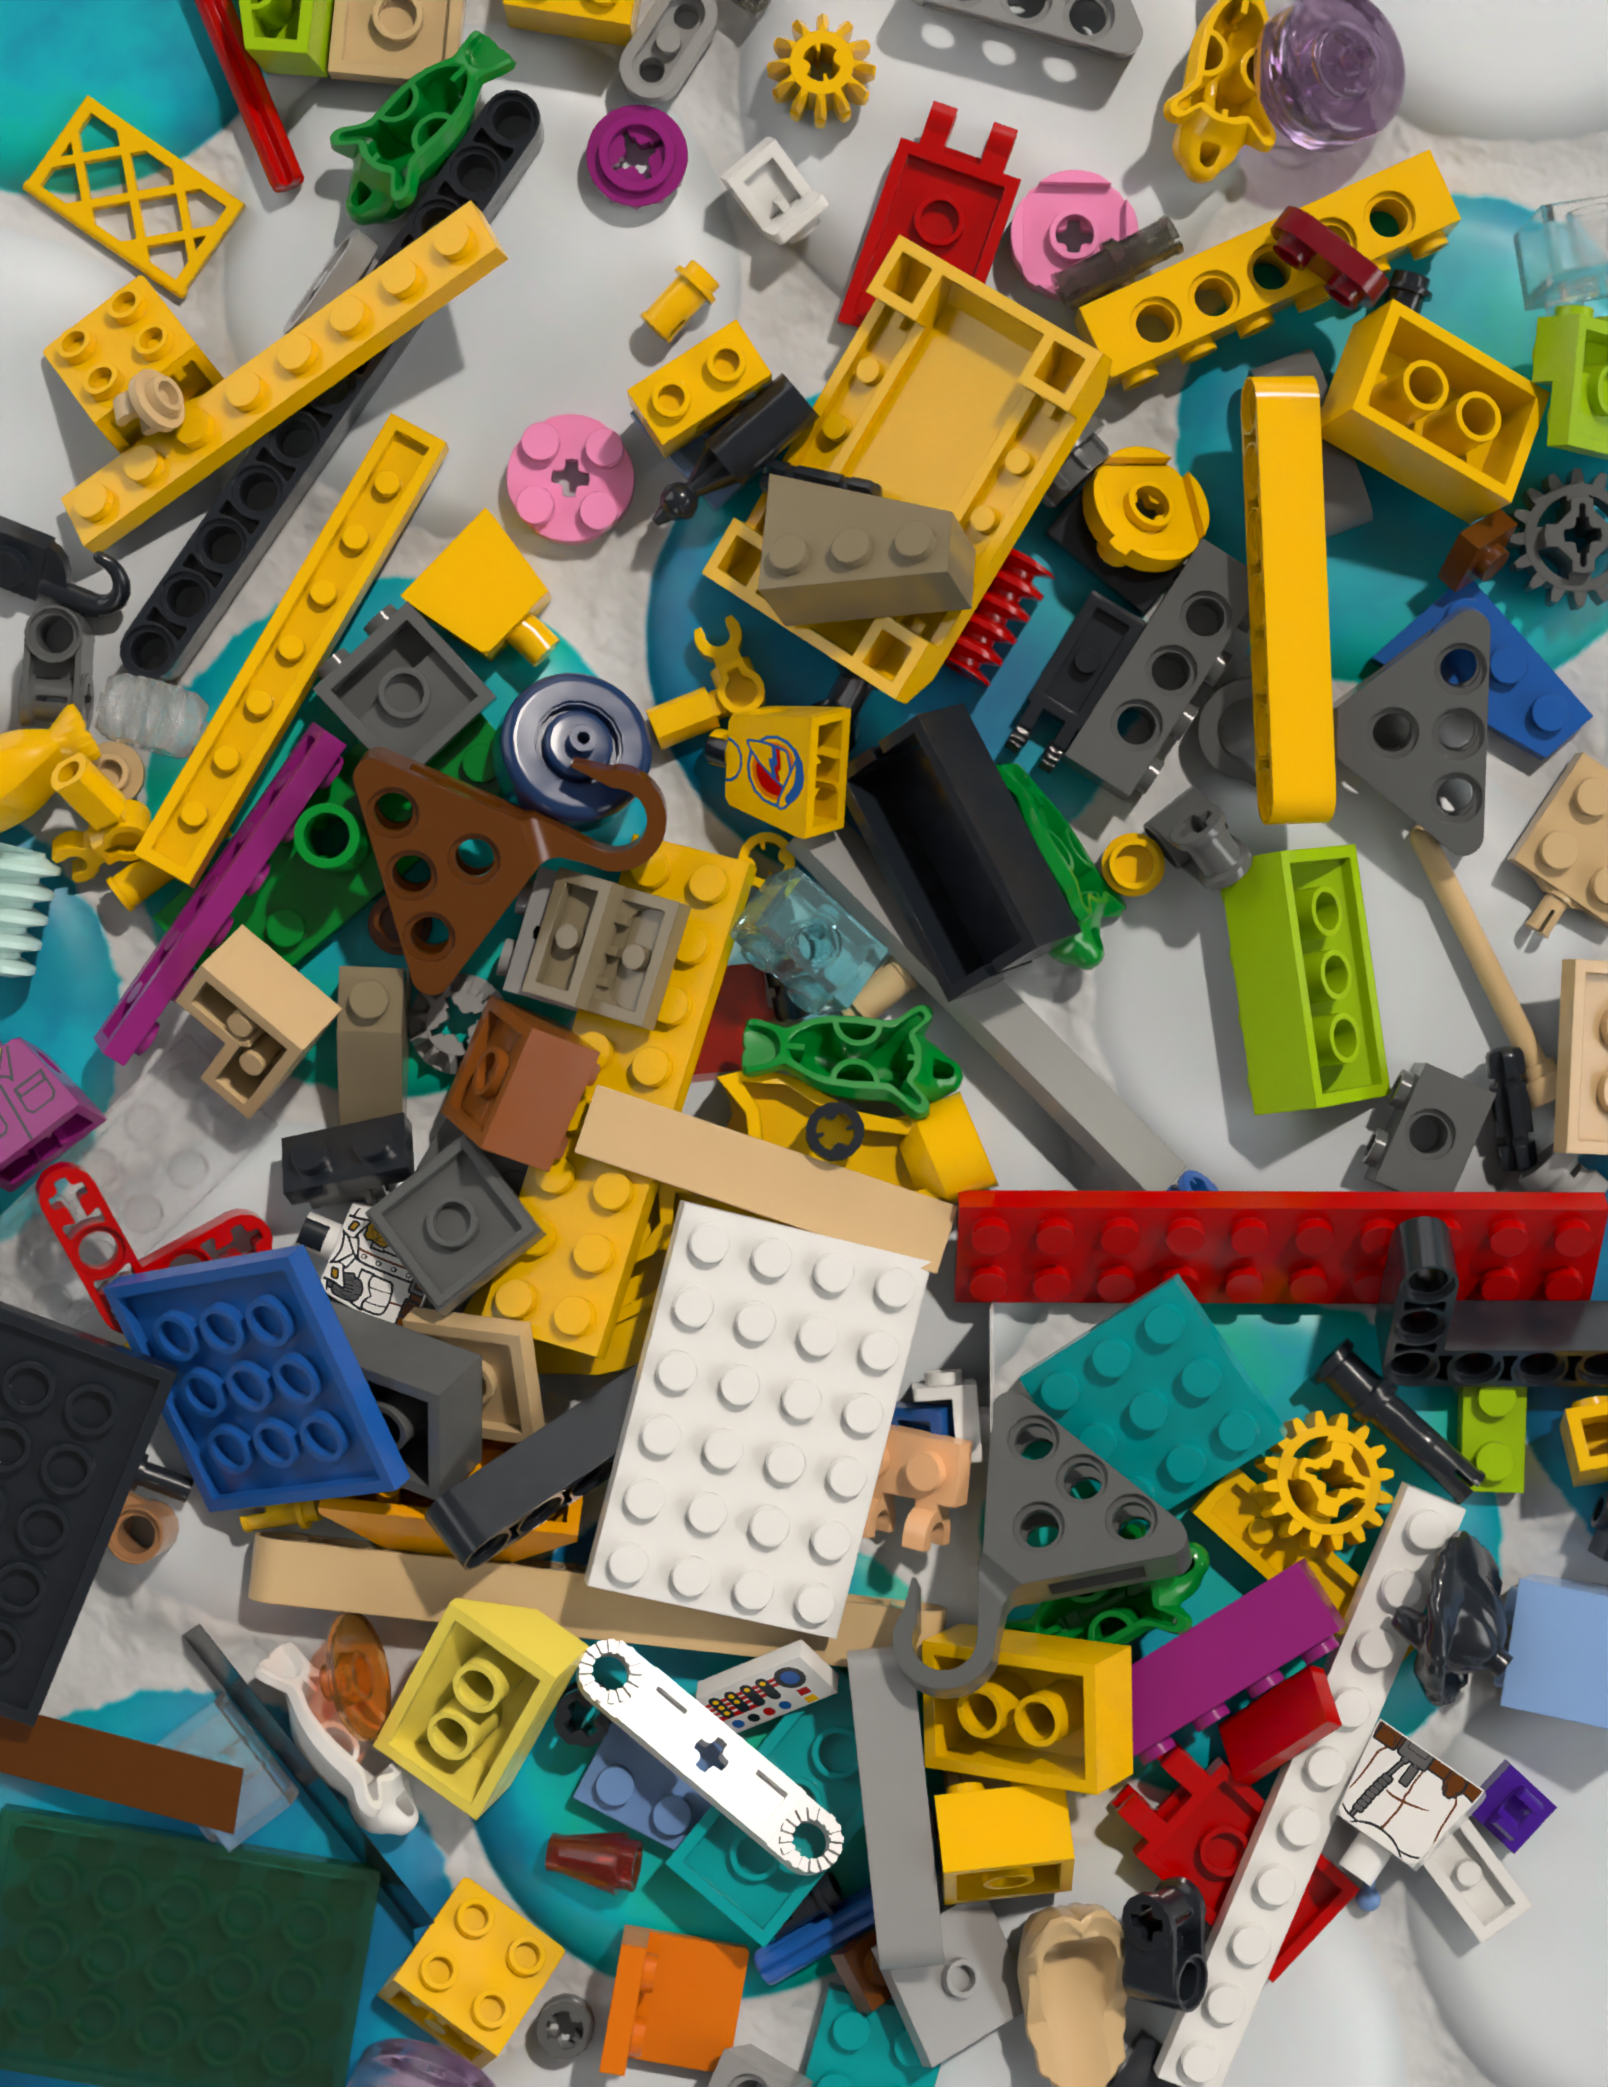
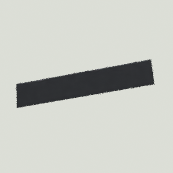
(306, 1775)

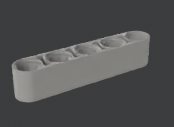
(895, 1811)

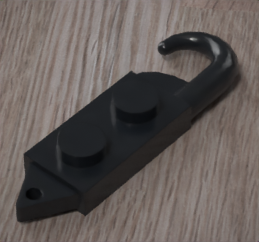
(40, 568)

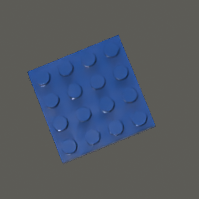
(264, 1380)

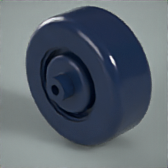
(564, 720)

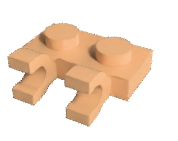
(926, 1469)

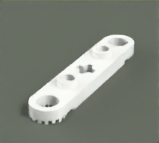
(748, 1787)

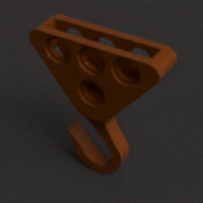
(471, 896)

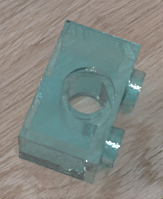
(840, 947)

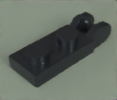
(1078, 674)

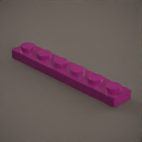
(206, 915)

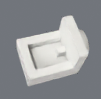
(774, 193)
(969, 1419)

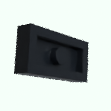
(347, 1158)

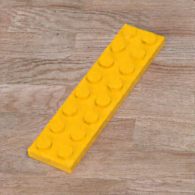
(591, 1209)

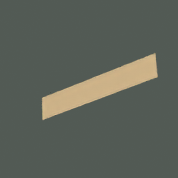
(763, 1177)

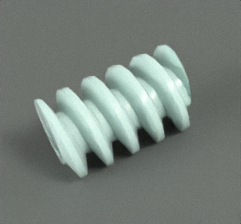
(18, 892)

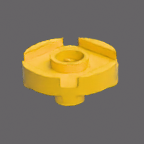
(1126, 534)

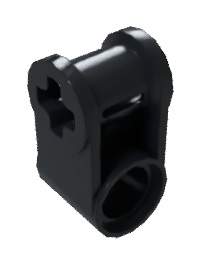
(1166, 1954)

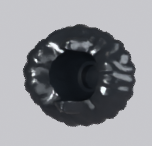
(1463, 1620)

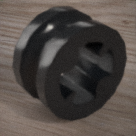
(829, 1112)

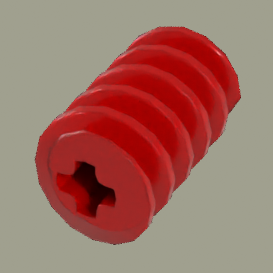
(992, 614)

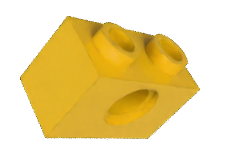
(699, 388)

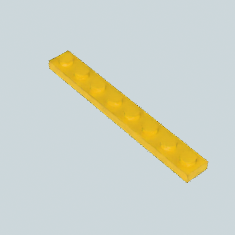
(285, 377)
(291, 651)

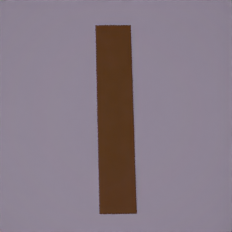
(122, 1771)

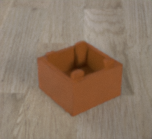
(520, 1084)

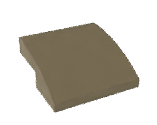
(606, 948)

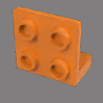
(673, 2000)

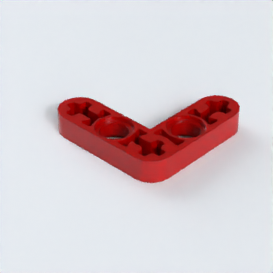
(91, 1198)

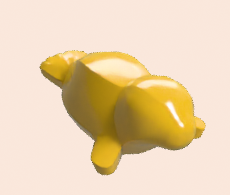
(1219, 98)
(31, 757)

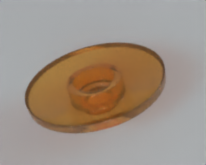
(357, 1676)

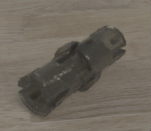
(1117, 263)

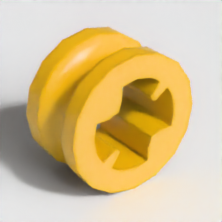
(761, 839)

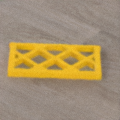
(134, 143)

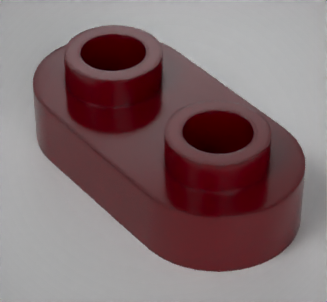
(1308, 243)

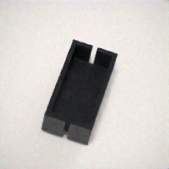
(956, 852)

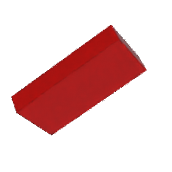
(1279, 1725)

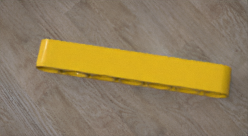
(1288, 600)

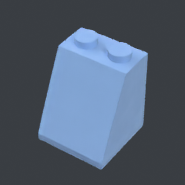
(1557, 1649)

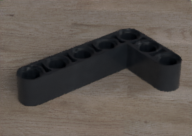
(1450, 1342)

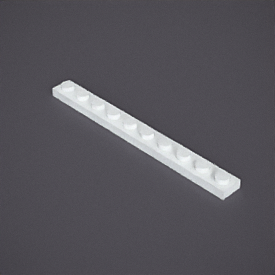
(1308, 1794)

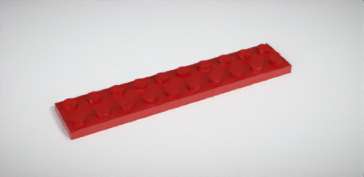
(1265, 1244)

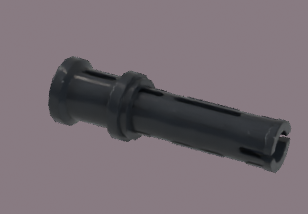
(1375, 1401)

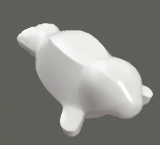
(373, 1784)

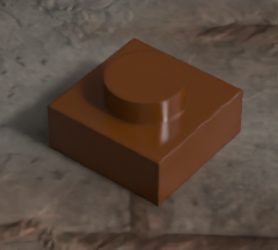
(1478, 551)
(861, 1972)

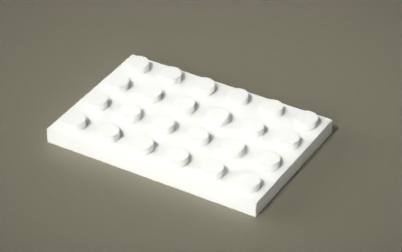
(757, 1421)

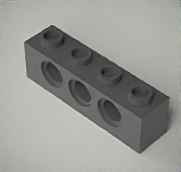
(1098, 749)

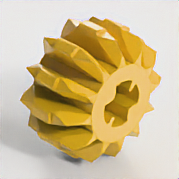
(809, 48)

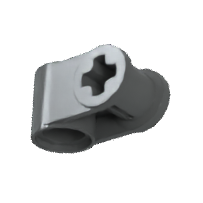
(56, 674)
(1197, 840)

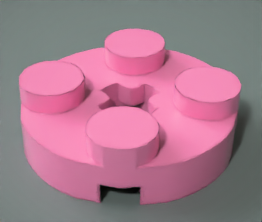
(1046, 211)
(547, 450)

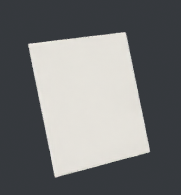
(992, 1364)

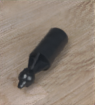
(740, 447)

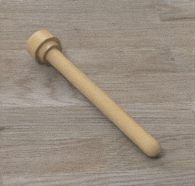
(1540, 1070)

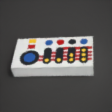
(767, 1686)

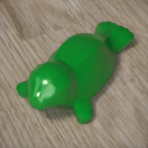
(416, 131)
(1070, 865)
(857, 1058)
(1124, 1611)

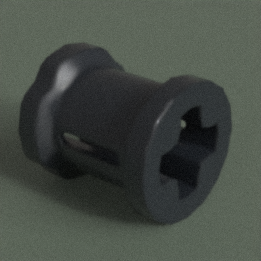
(581, 1731)

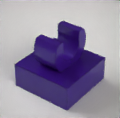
(1512, 1807)

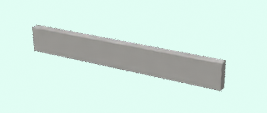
(999, 1024)

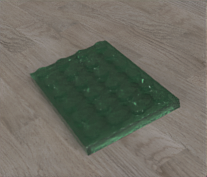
(175, 1959)

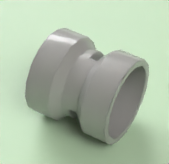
(1561, 1174)

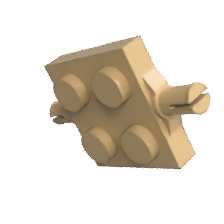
(1569, 846)

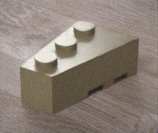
(859, 556)

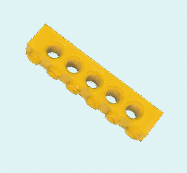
(1407, 191)

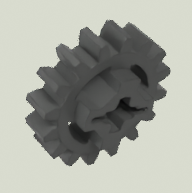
(1573, 566)

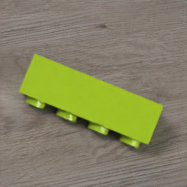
(1305, 981)

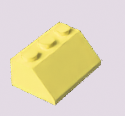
(479, 1700)

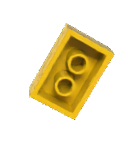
(1432, 412)
(1045, 1716)

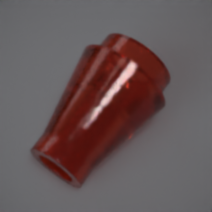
(597, 1859)

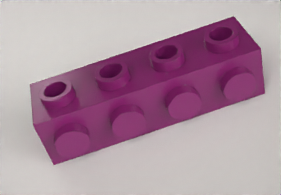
(1228, 1654)

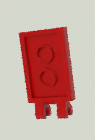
(939, 202)
(1204, 1835)

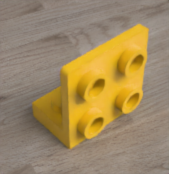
(115, 343)
(473, 1974)

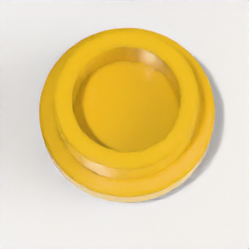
(1132, 864)

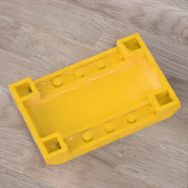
(948, 408)

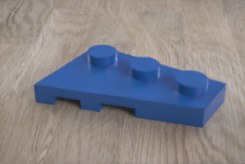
(1525, 695)

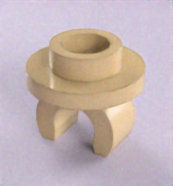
(153, 400)
(122, 767)

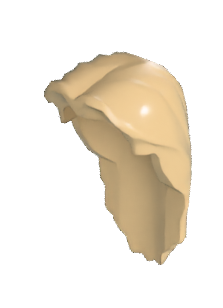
(1074, 1993)

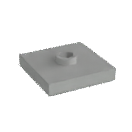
(968, 1996)

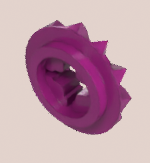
(647, 129)

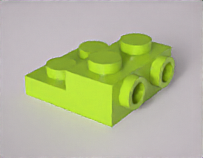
(1573, 361)

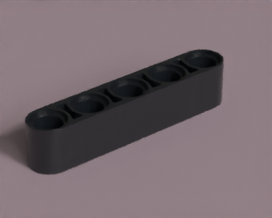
(533, 1478)

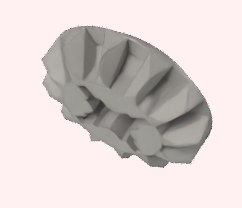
(430, 1011)

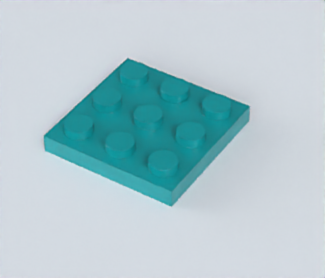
(1157, 1396)

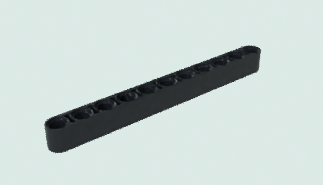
(329, 422)

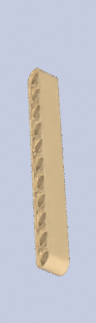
(420, 1586)

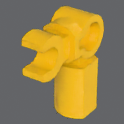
(699, 711)
(113, 821)

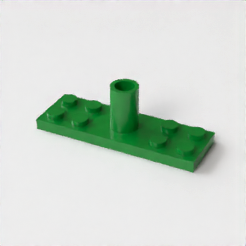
(317, 894)

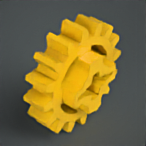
(1344, 1464)

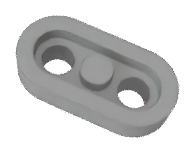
(668, 46)
(345, 268)

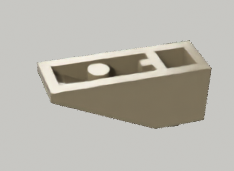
(372, 1042)

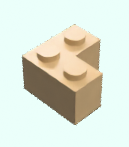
(261, 1014)

